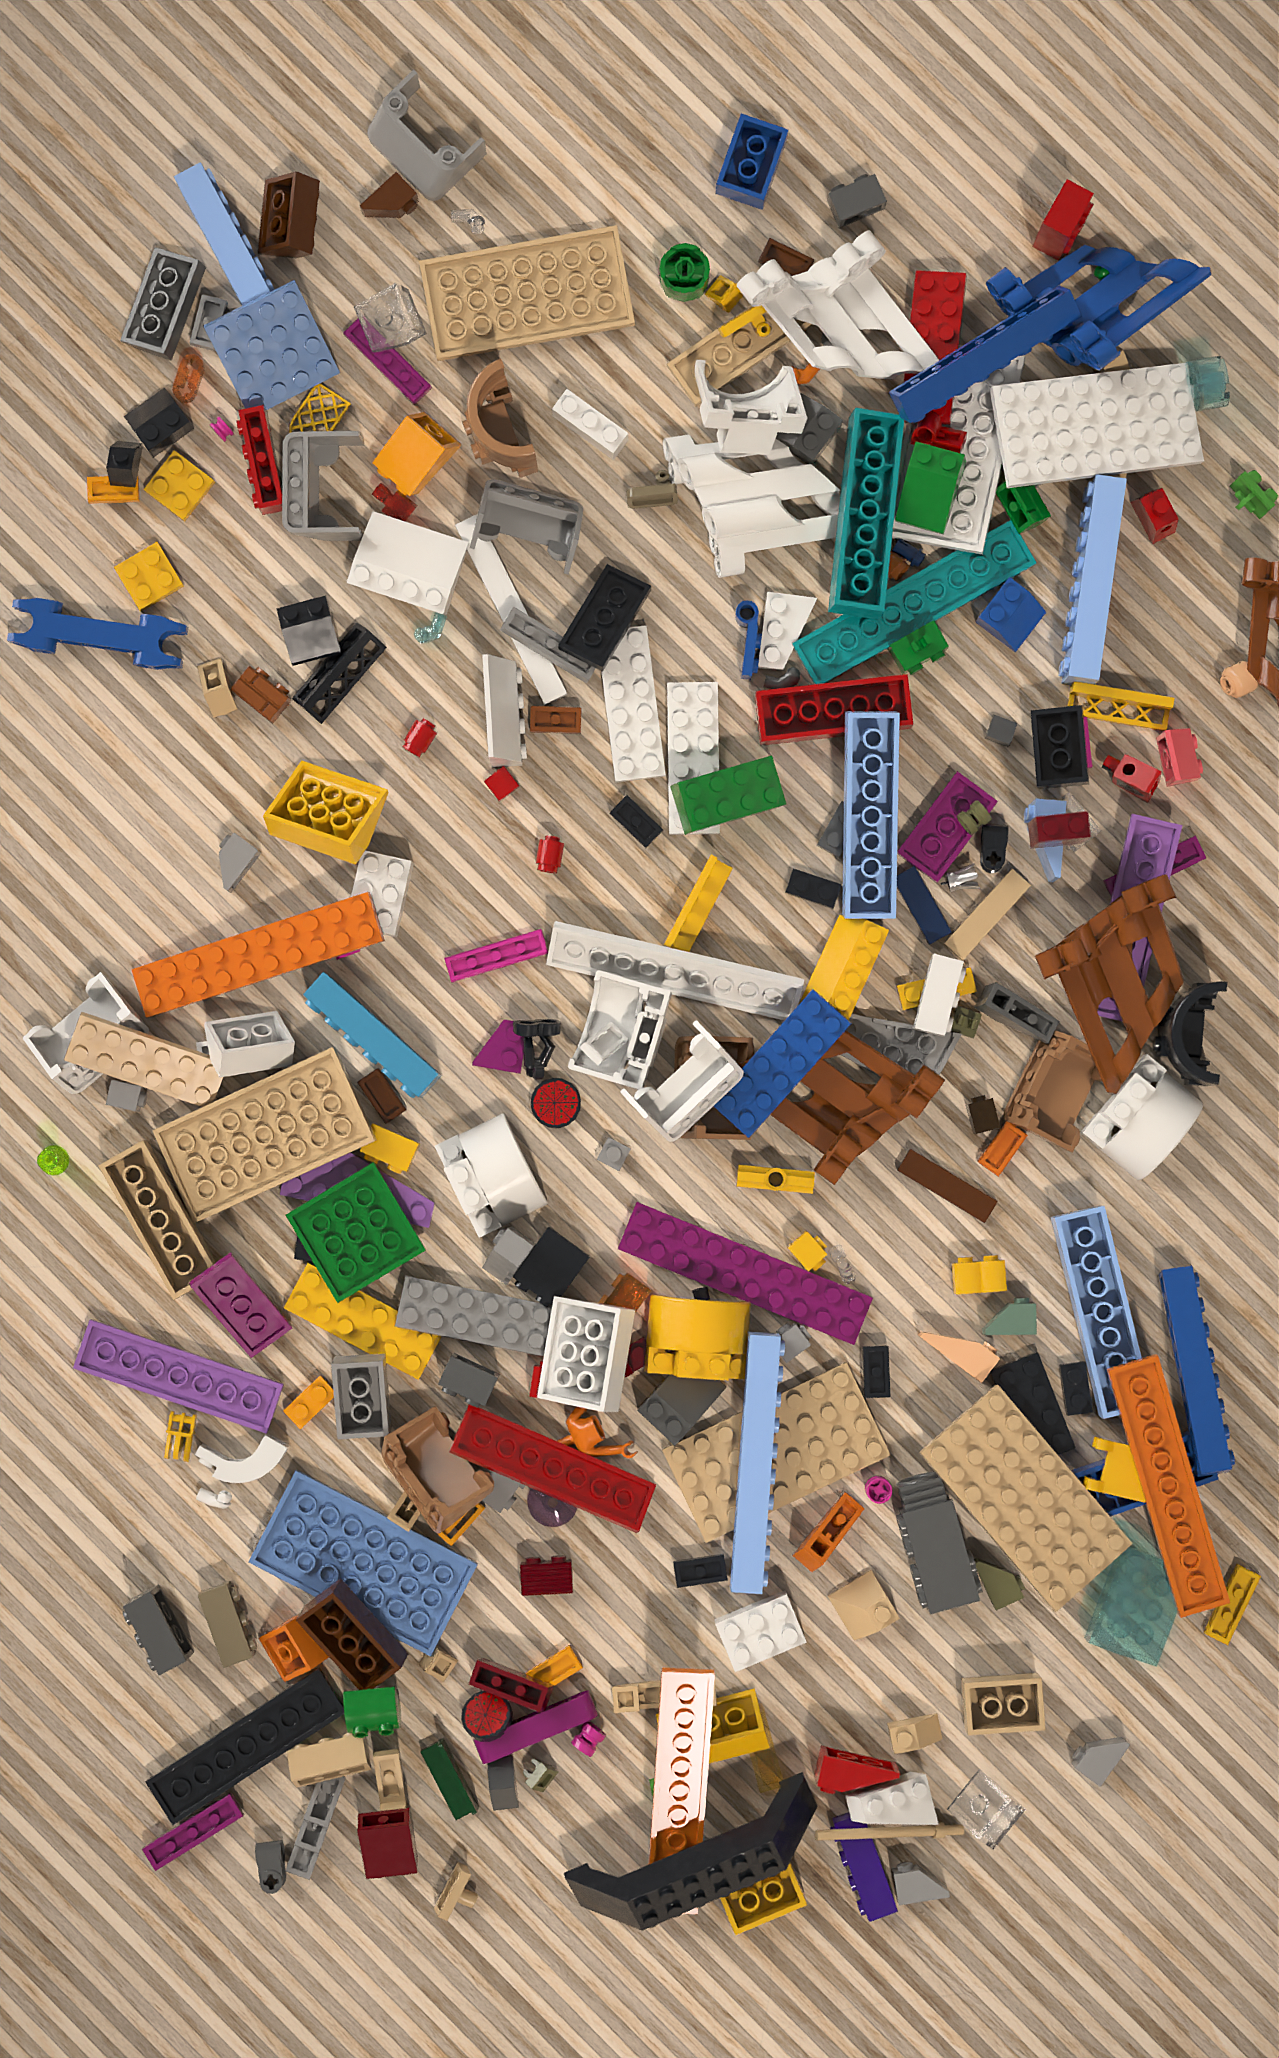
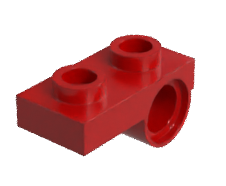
(932, 433)

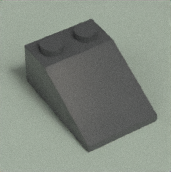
(817, 433)
(679, 1404)

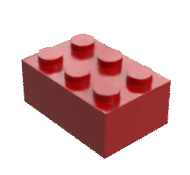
(1064, 220)

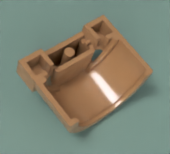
(491, 424)

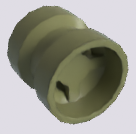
(974, 817)

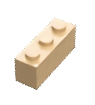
(328, 1759)

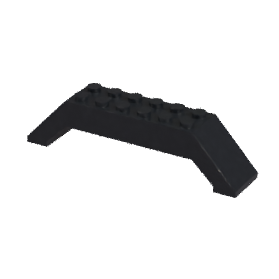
(704, 1870)

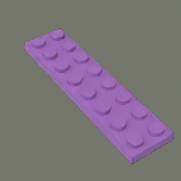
(1146, 854)
(178, 1376)

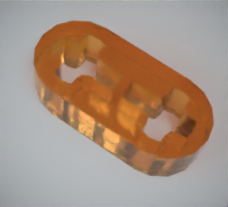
(183, 376)

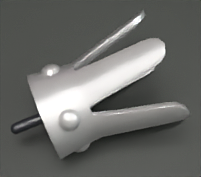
(959, 879)

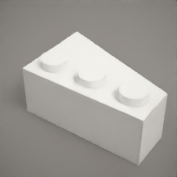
(894, 1802)

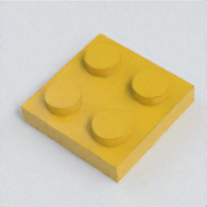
(179, 486)
(148, 576)

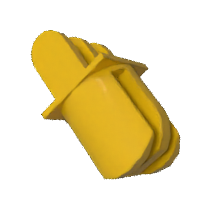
(180, 1434)

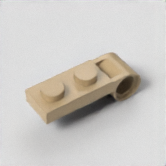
(389, 1779)

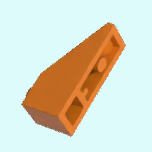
(828, 1533)

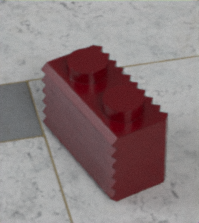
(546, 1576)

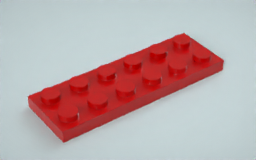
(938, 318)

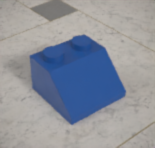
(1011, 615)

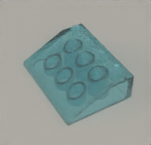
(1134, 1608)

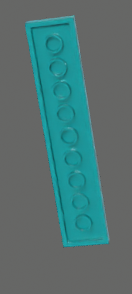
(913, 604)

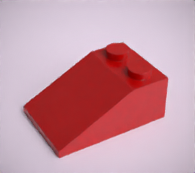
(848, 1771)

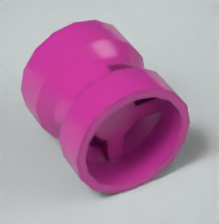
(878, 1489)
(588, 1738)

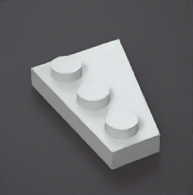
(782, 626)

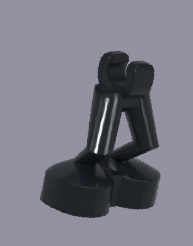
(539, 1027)

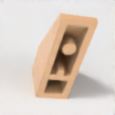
(967, 1354)

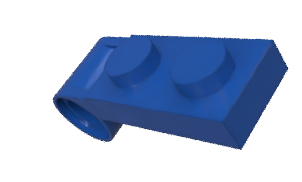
(753, 639)

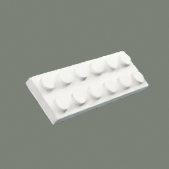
(633, 710)
(691, 739)

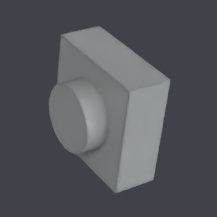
(613, 1154)

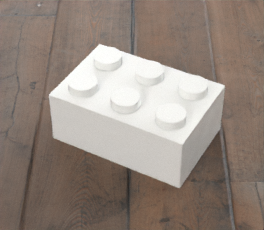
(388, 883)
(760, 1631)

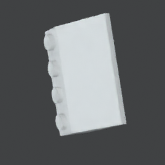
(408, 563)
(502, 711)
(586, 1354)

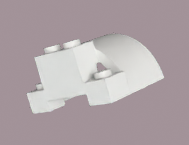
(752, 419)
(622, 1003)
(1148, 1118)
(490, 1175)

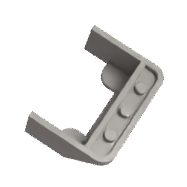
(428, 172)
(300, 483)
(530, 517)

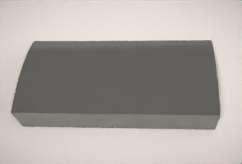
(163, 303)

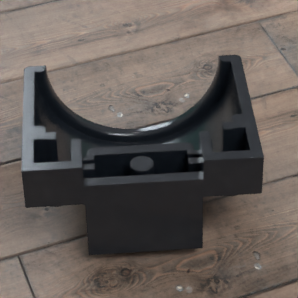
(1182, 1033)

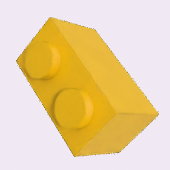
(391, 1149)

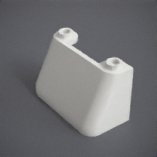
(52, 1044)

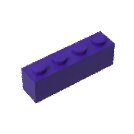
(866, 1870)

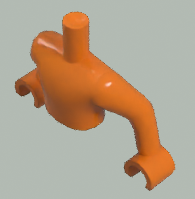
(587, 1433)

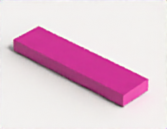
(496, 955)

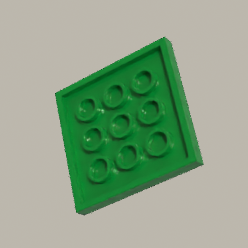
(355, 1232)

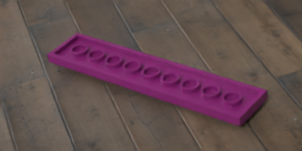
(745, 1273)

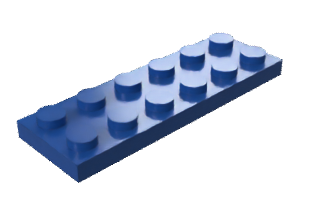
(782, 1062)

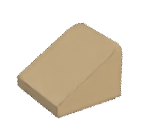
(439, 1664)

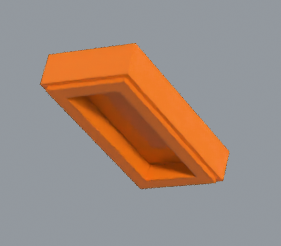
(1002, 1148)

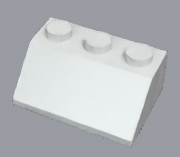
(249, 1044)

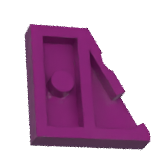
(503, 1050)

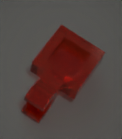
(396, 505)

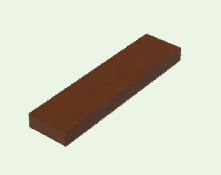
(947, 1185)

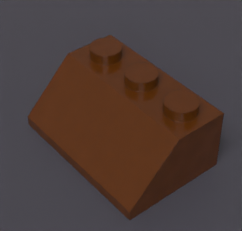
(289, 216)

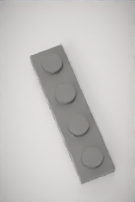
(544, 642)

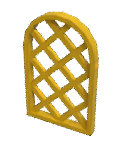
(338, 417)

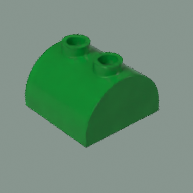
(372, 1711)

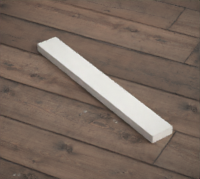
(505, 598)

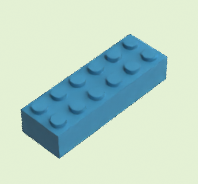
(372, 1035)

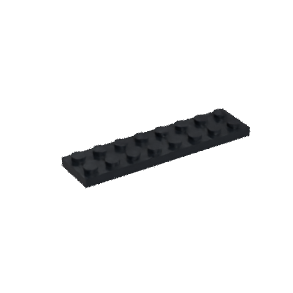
(245, 1746)

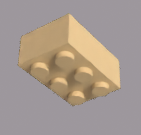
(1003, 1704)

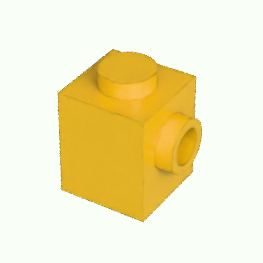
(808, 1251)

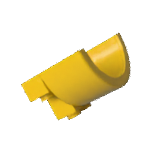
(700, 1334)

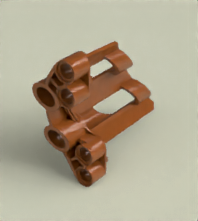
(1099, 964)

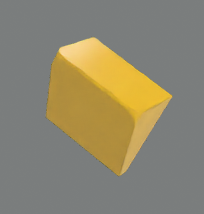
(724, 293)

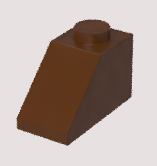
(391, 199)

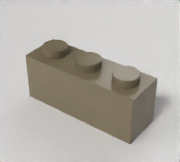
(227, 1624)

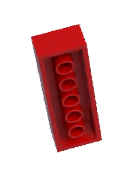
(820, 709)

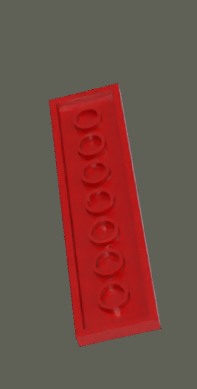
(552, 1468)

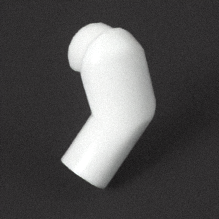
(215, 1500)

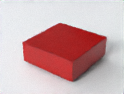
(501, 783)

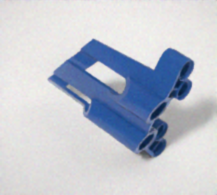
(1102, 324)

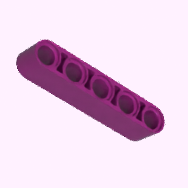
(539, 1726)

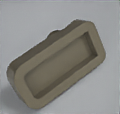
(653, 496)

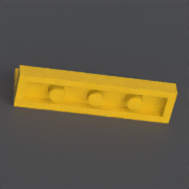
(1125, 697)
(698, 905)

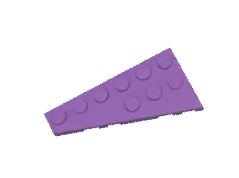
(311, 1184)

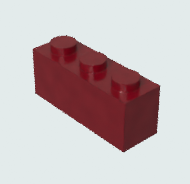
(511, 1684)

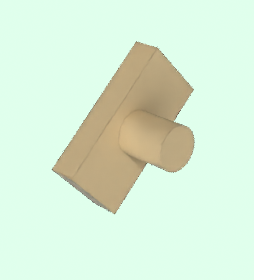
(455, 1892)

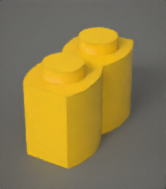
(979, 1276)

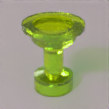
(53, 1160)

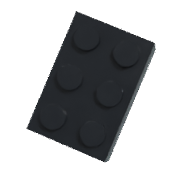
(1059, 747)

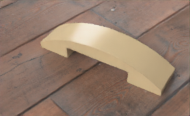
(639, 1696)

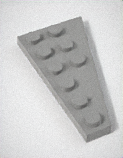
(902, 1043)

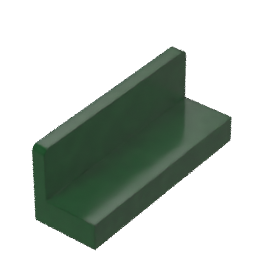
(449, 1779)

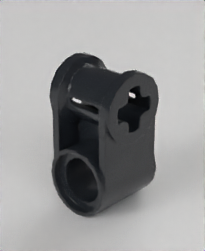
(993, 842)

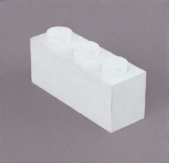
(590, 424)
(939, 995)

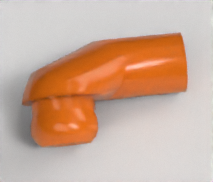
(805, 375)

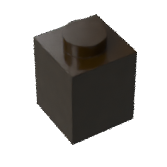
(982, 1114)

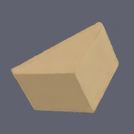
(404, 1513)

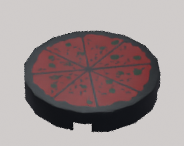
(555, 1103)
(486, 1716)

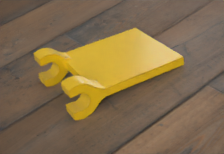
(1119, 1472)

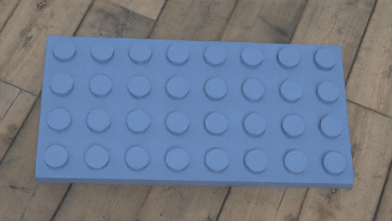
(395, 1572)

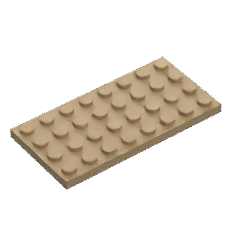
(527, 293)
(264, 1135)
(820, 1440)
(1025, 1498)

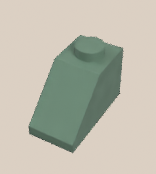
(1014, 1319)

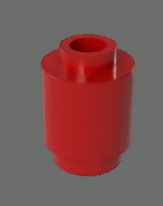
(419, 737)
(549, 854)

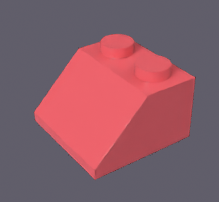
(1179, 756)

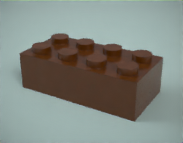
(352, 1636)

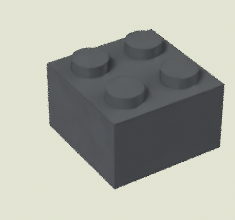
(468, 1380)

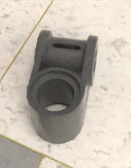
(271, 1860)

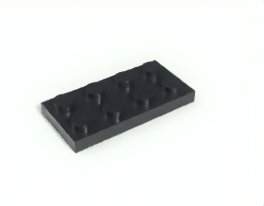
(604, 617)
(1033, 1395)

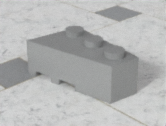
(508, 1254)

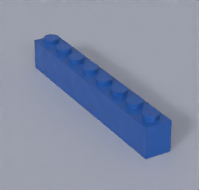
(985, 354)
(1195, 1371)

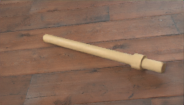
(936, 1831)

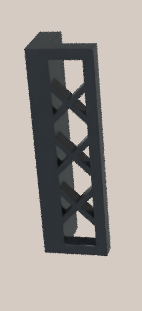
(319, 684)

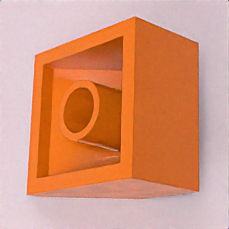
(292, 1649)

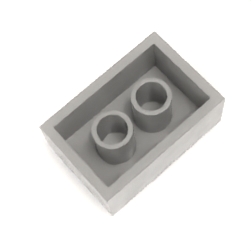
(361, 1396)

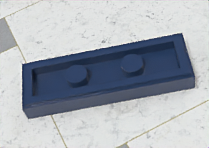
(922, 905)

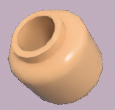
(1237, 680)

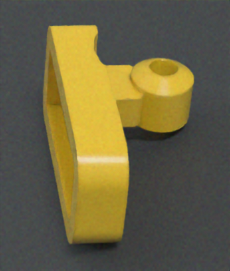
(751, 315)

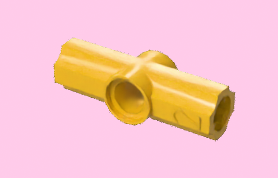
(793, 1180)

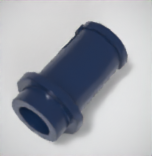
(909, 552)

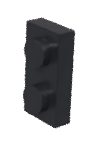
(636, 821)
(813, 888)
(876, 1371)
(1075, 1388)
(700, 1570)

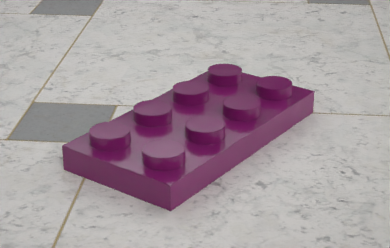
(939, 834)
(240, 1305)

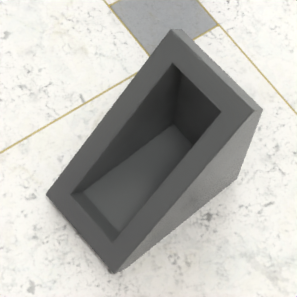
(503, 1783)

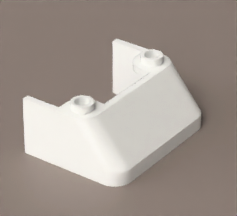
(689, 1090)

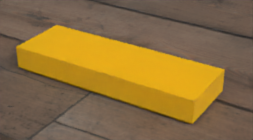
(1227, 1617)

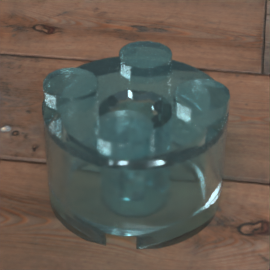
(1208, 383)

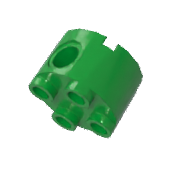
(684, 272)

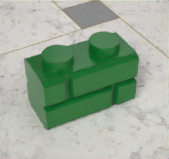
(1023, 506)

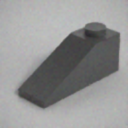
(1016, 1012)

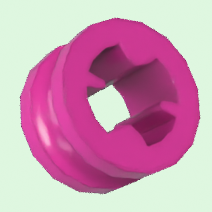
(221, 429)

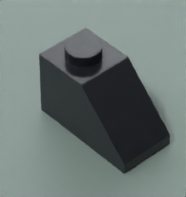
(124, 463)

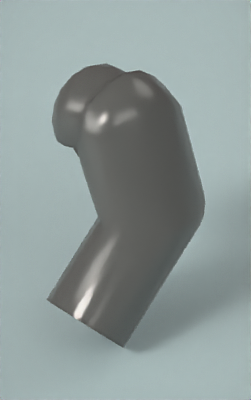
(787, 680)

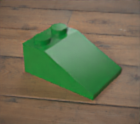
(930, 487)

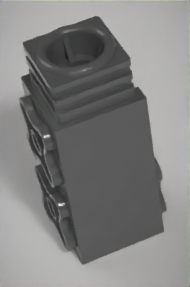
(933, 1538)

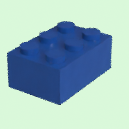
(751, 161)

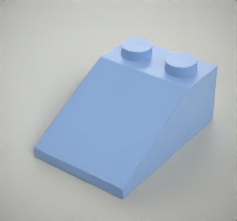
(1049, 856)

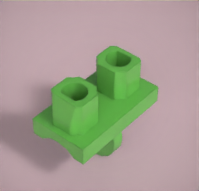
(1251, 495)

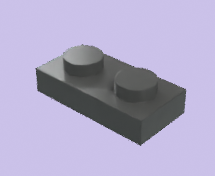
(833, 835)

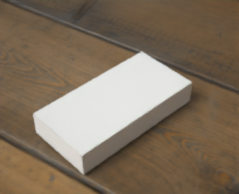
(604, 1043)

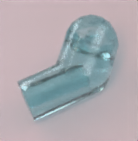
(431, 632)

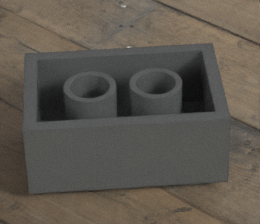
(157, 1630)

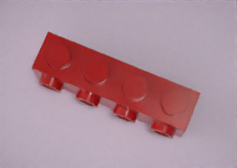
(262, 459)

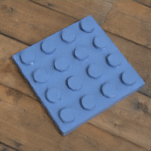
(272, 348)

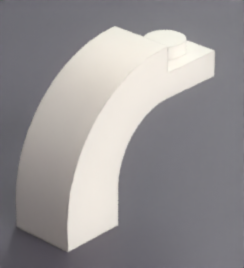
(231, 1470)

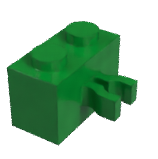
(918, 647)

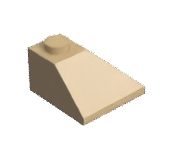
(863, 1606)

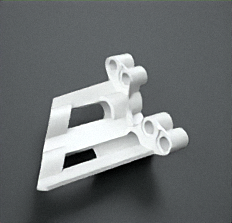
(841, 300)
(746, 508)

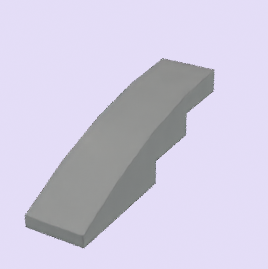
(314, 1827)

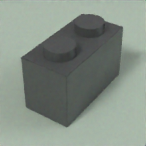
(856, 200)

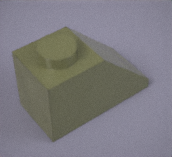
(999, 1583)

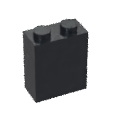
(550, 1267)

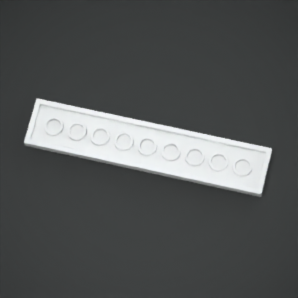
(675, 971)

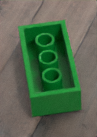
(728, 795)

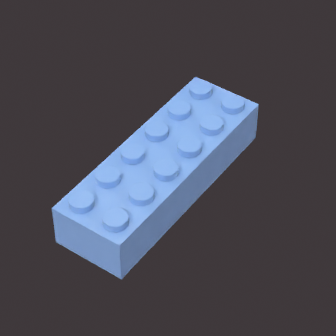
(223, 233)

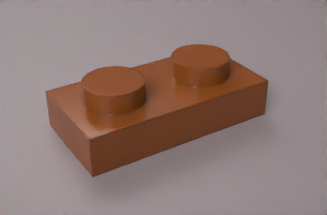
(555, 720)

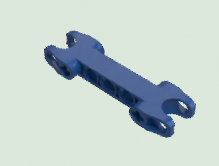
(53, 627)

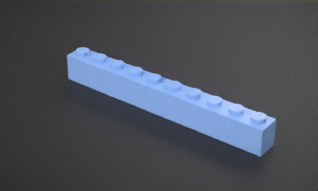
(755, 1462)

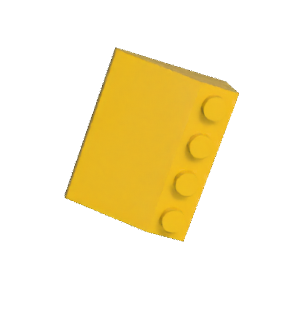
(326, 812)

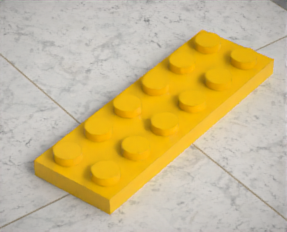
(361, 1322)

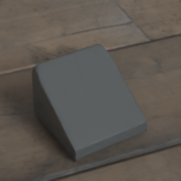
(1001, 731)

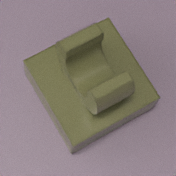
(965, 1022)
(541, 1775)

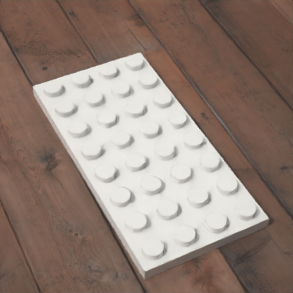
(1096, 425)
(978, 487)

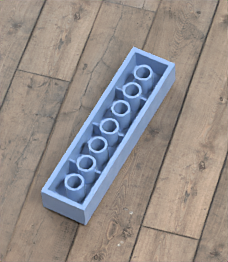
(1093, 580)
(870, 814)
(1096, 1298)

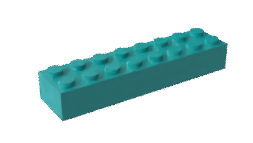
(866, 513)

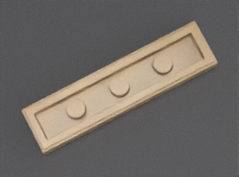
(987, 914)

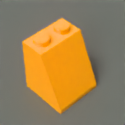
(415, 453)

